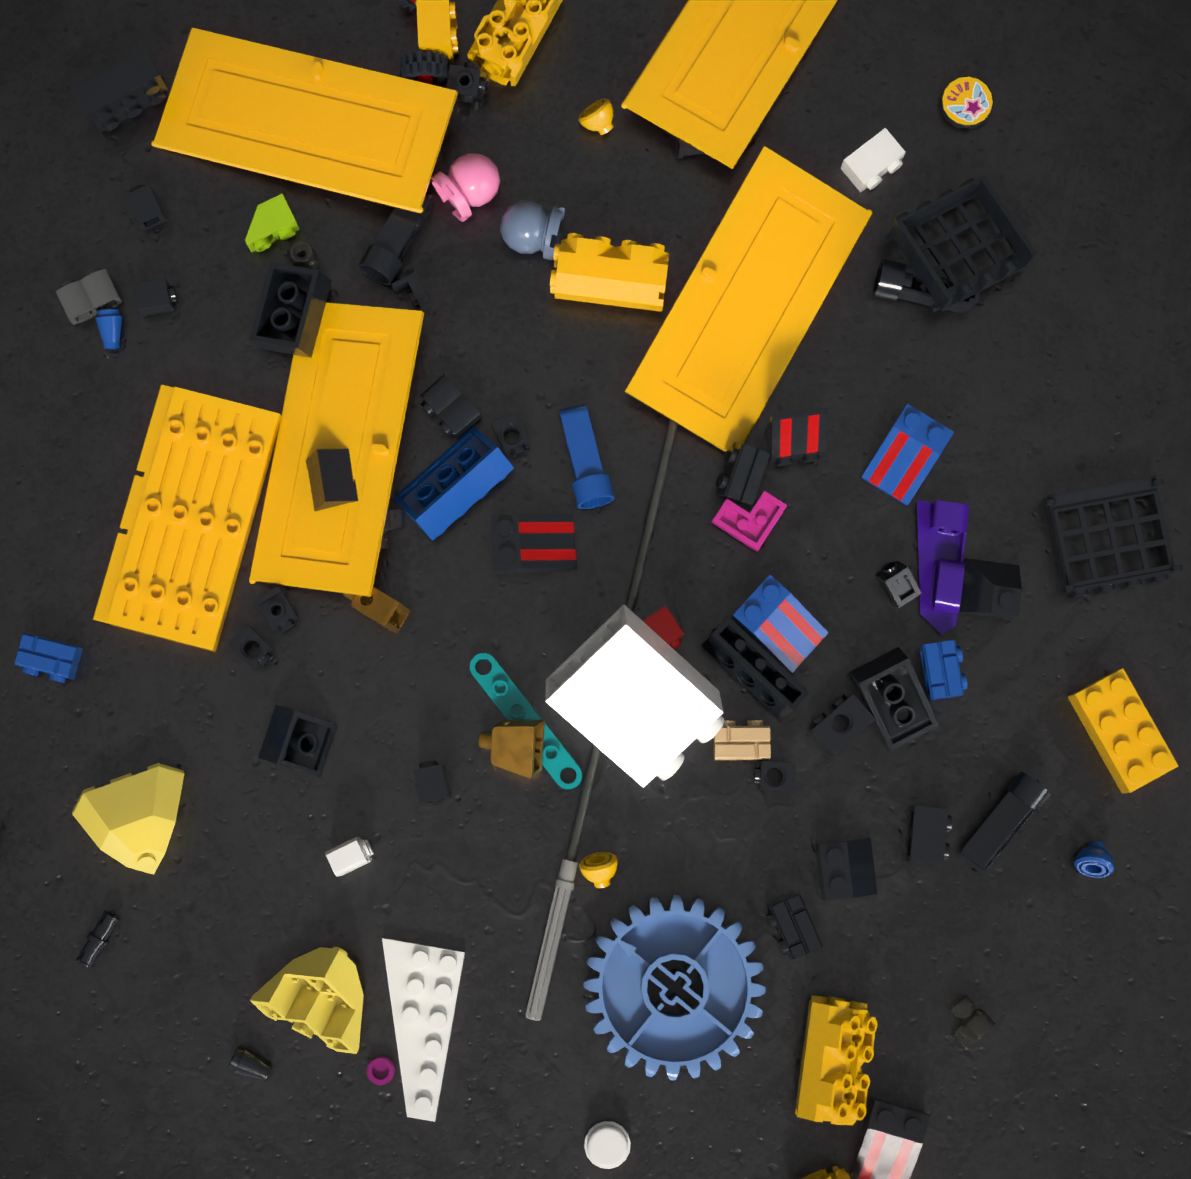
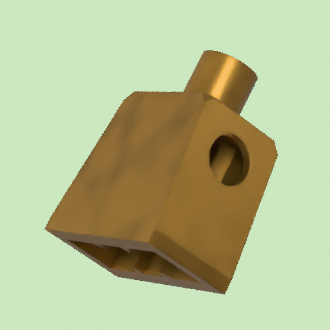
(382, 609)
(516, 746)

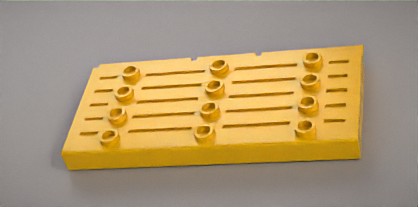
(188, 517)

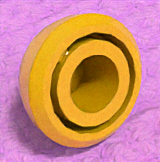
(598, 116)
(599, 868)

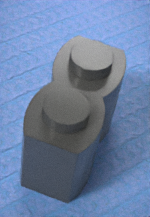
(87, 296)

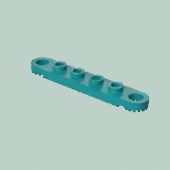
(516, 707)

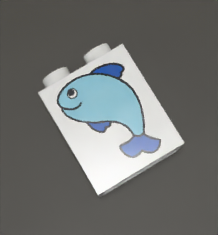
(635, 698)

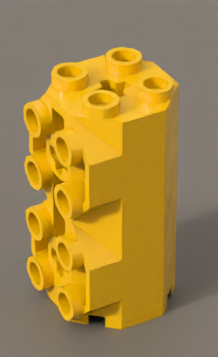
(510, 37)
(610, 274)
(834, 1049)

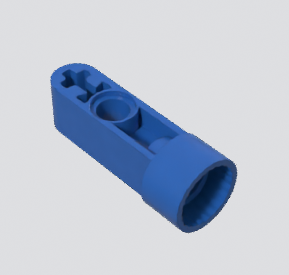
(591, 484)

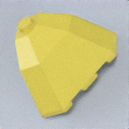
(133, 815)
(318, 996)

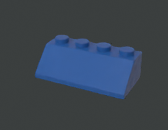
(453, 483)

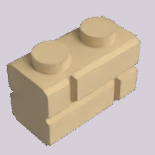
(742, 742)

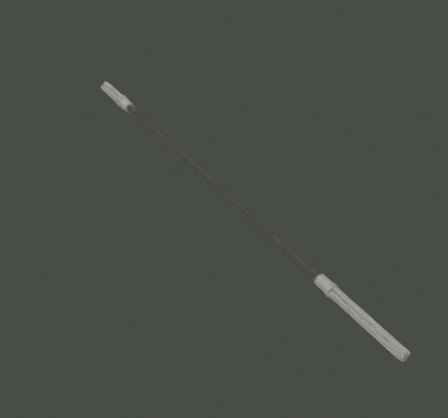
(568, 867)

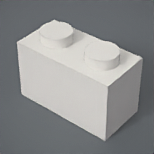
(873, 160)

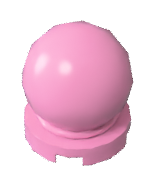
(469, 183)

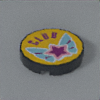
(966, 102)

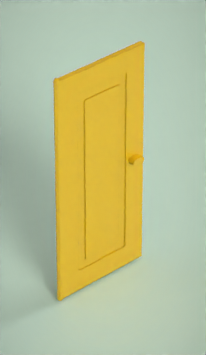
(724, 69)
(306, 119)
(748, 301)
(340, 398)

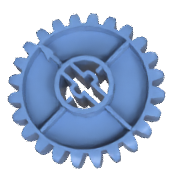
(703, 1026)

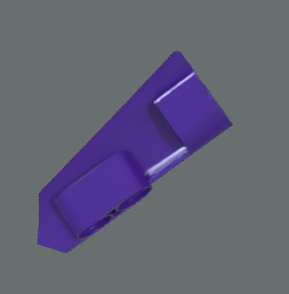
(940, 560)

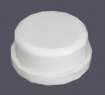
(607, 1144)

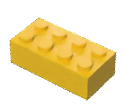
(1122, 731)

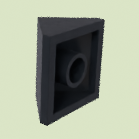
(331, 478)

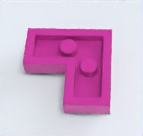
(750, 527)

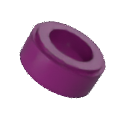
(381, 1070)

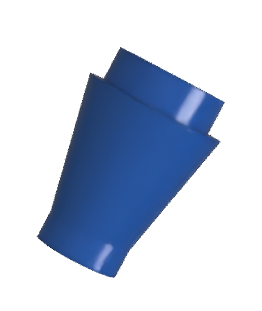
(109, 326)

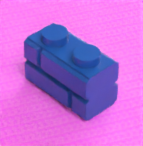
(48, 656)
(942, 670)

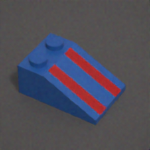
(907, 454)
(779, 624)

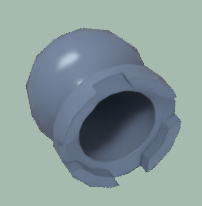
(531, 228)

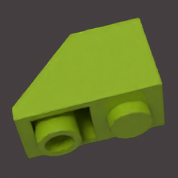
(270, 223)

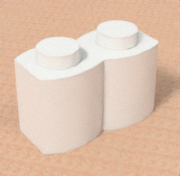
(349, 855)

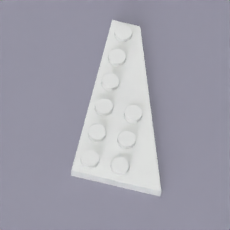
(423, 1004)

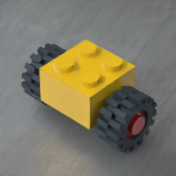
(435, 40)

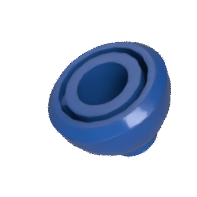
(1094, 860)

